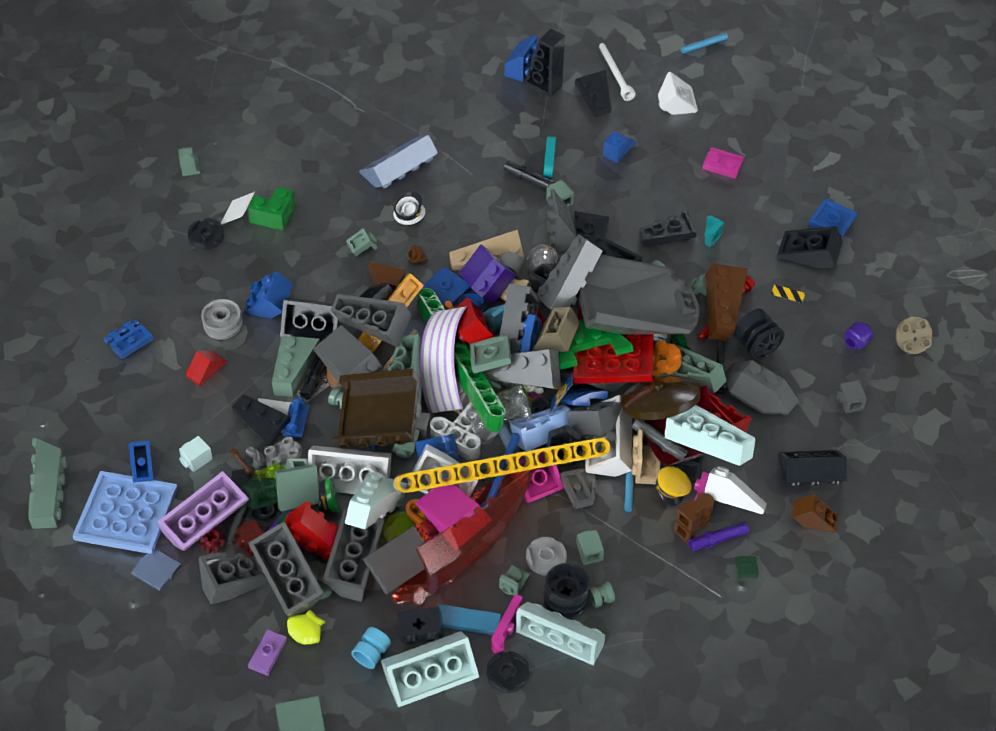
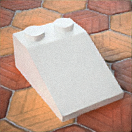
(435, 458)
(731, 490)

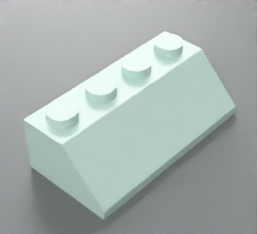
(559, 632)
(430, 668)

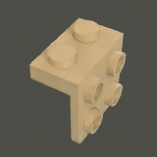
(645, 463)

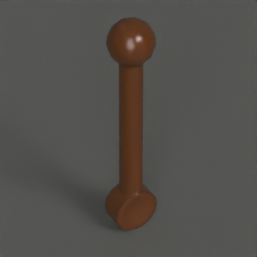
(234, 452)

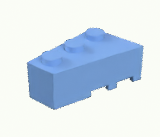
(535, 430)

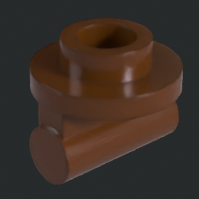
(416, 255)

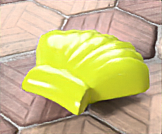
(305, 628)

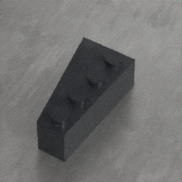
(547, 64)

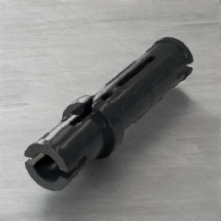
(523, 172)
(312, 379)

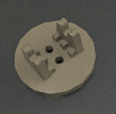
(922, 333)

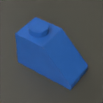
(617, 146)
(140, 461)

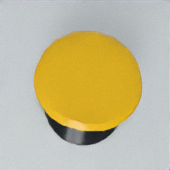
(672, 485)

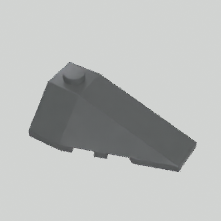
(229, 575)

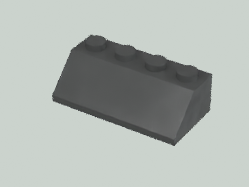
(286, 570)
(346, 570)

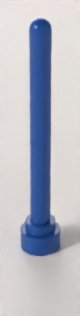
(498, 479)

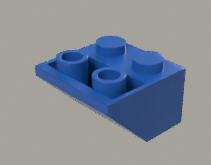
(520, 59)
(268, 296)

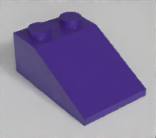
(487, 274)

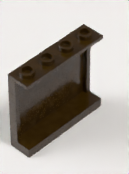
(378, 408)

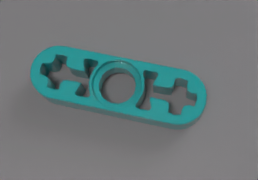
(549, 156)

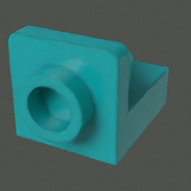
(713, 230)

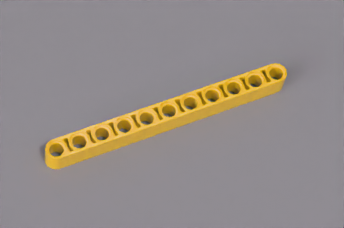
(494, 469)

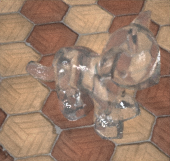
(515, 405)

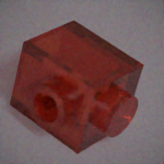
(246, 533)

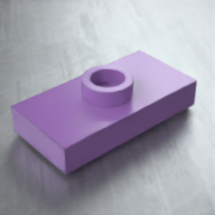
(267, 652)

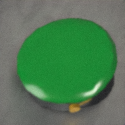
(328, 496)

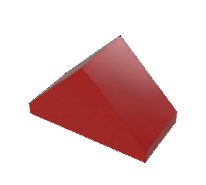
(204, 366)

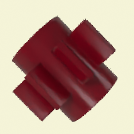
(212, 541)

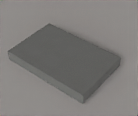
(396, 560)

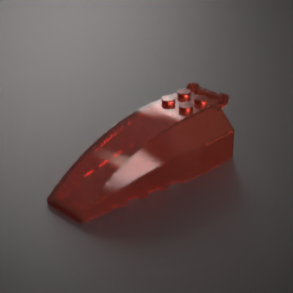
(465, 541)

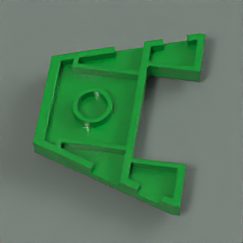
(589, 338)

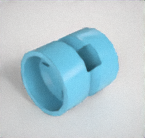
(369, 649)

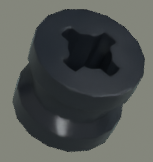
(540, 404)

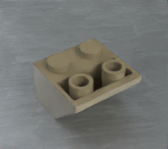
(558, 330)

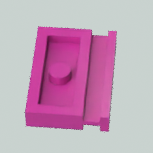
(723, 162)

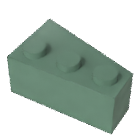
(292, 364)
(700, 369)

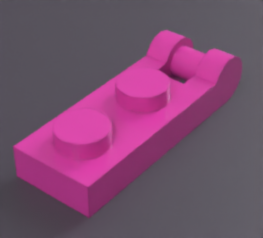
(506, 625)

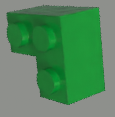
(273, 211)

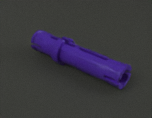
(709, 538)

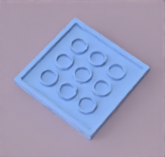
(125, 512)

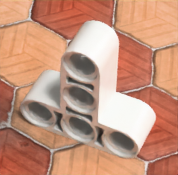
(462, 431)

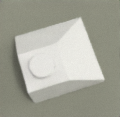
(676, 96)

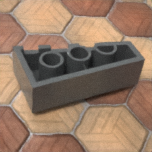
(569, 274)
(373, 316)

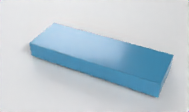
(469, 619)

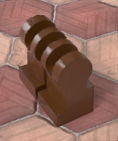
(693, 516)

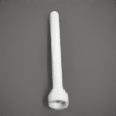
(627, 91)

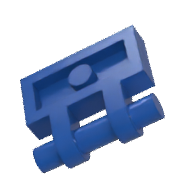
(532, 329)
(131, 341)

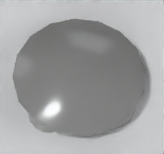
(282, 451)

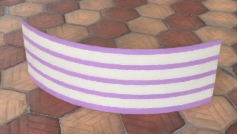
(438, 361)

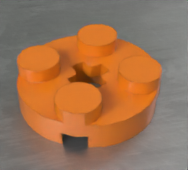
(672, 355)

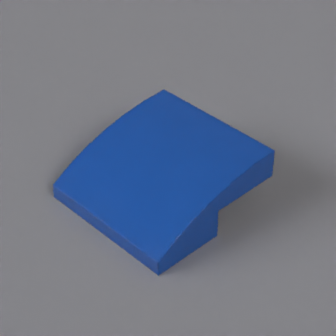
(582, 396)

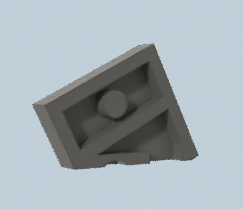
(579, 487)

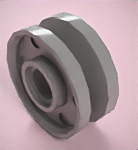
(222, 319)

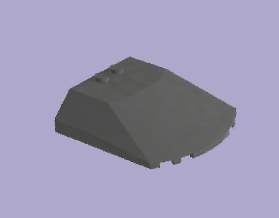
(637, 299)

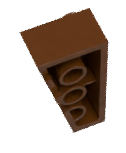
(724, 298)

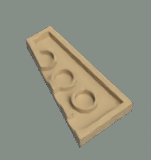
(497, 245)

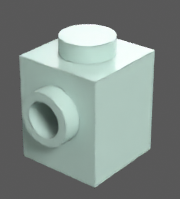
(195, 454)

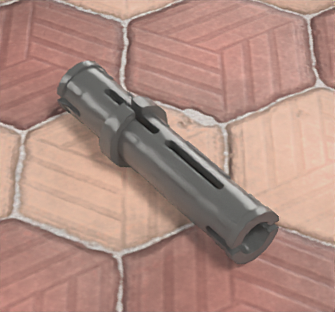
(659, 439)

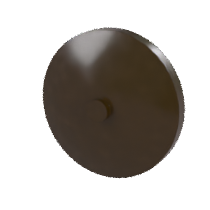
(661, 398)

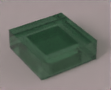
(746, 567)

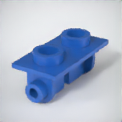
(298, 415)

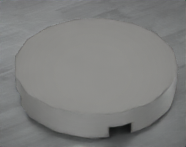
(545, 554)

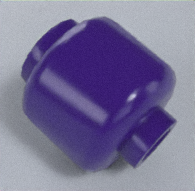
(858, 335)

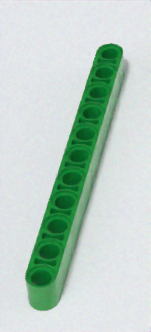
(474, 384)

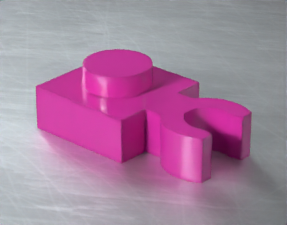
(700, 484)

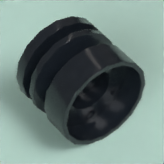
(758, 334)
(566, 590)

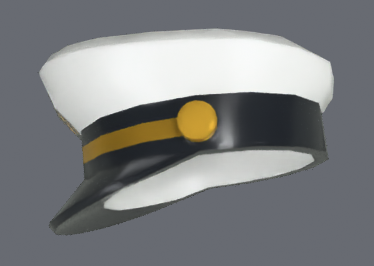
(409, 209)

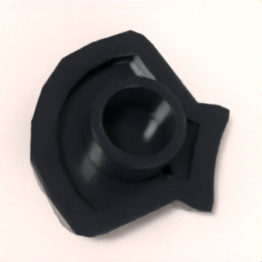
(265, 515)

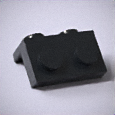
(564, 435)

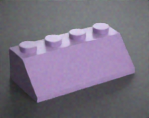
(202, 511)

